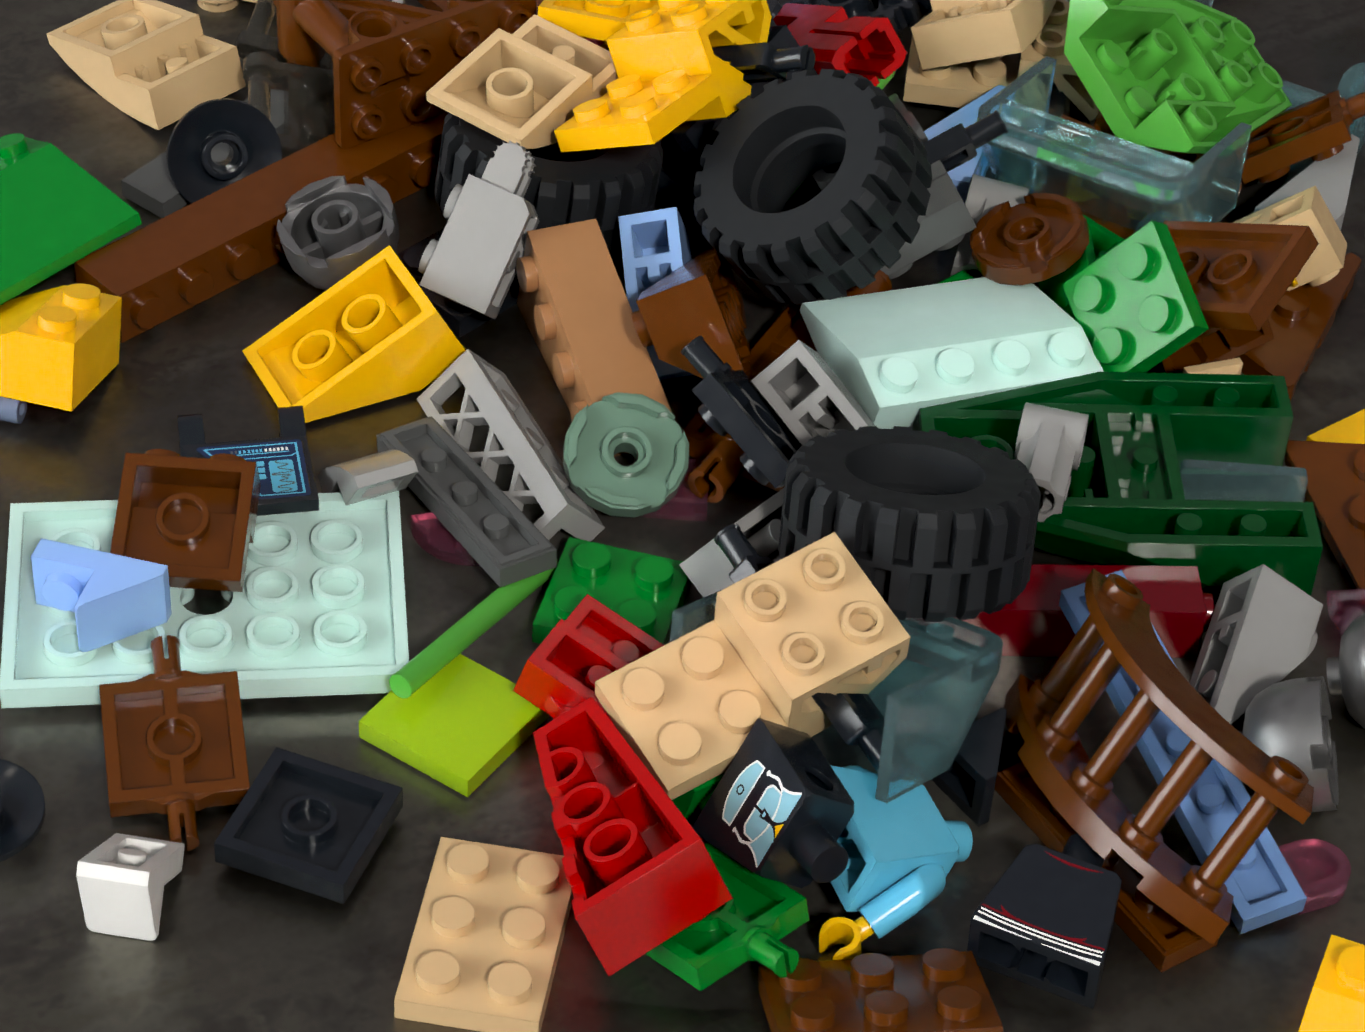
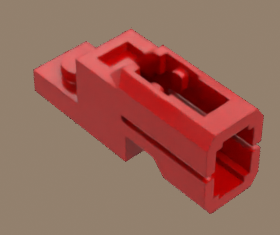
(843, 43)

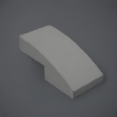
(369, 476)

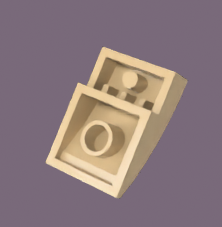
(977, 29)
(149, 59)
(525, 82)

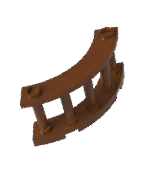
(1083, 786)

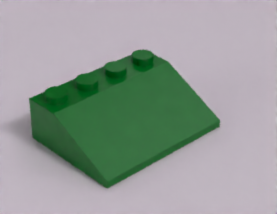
(50, 213)

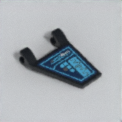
(282, 462)

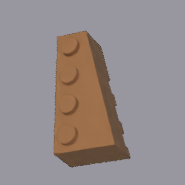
(582, 317)

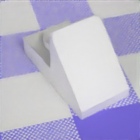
(125, 884)

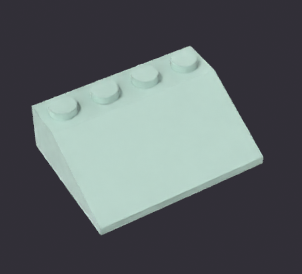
(945, 344)

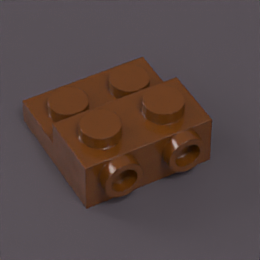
(188, 516)

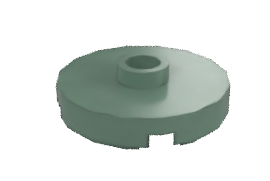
(625, 425)

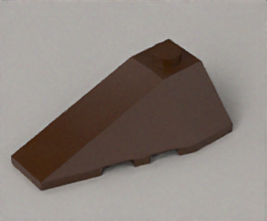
(693, 303)

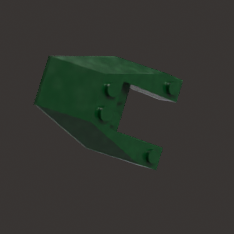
(1129, 488)

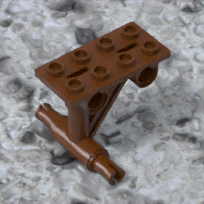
(388, 53)

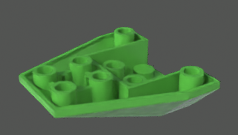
(1171, 71)

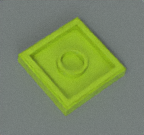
(454, 724)

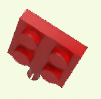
(578, 654)

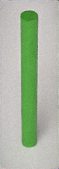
(463, 634)

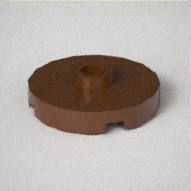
(1029, 239)

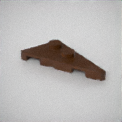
(1300, 327)
(1338, 497)

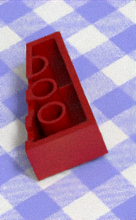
(624, 842)

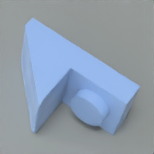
(106, 591)

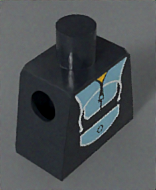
(779, 809)

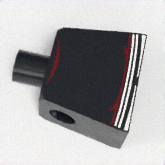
(1050, 920)

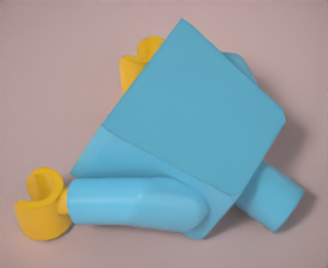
(894, 861)

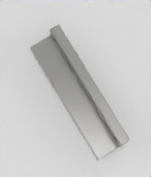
(520, 436)

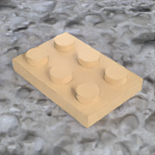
(485, 939)

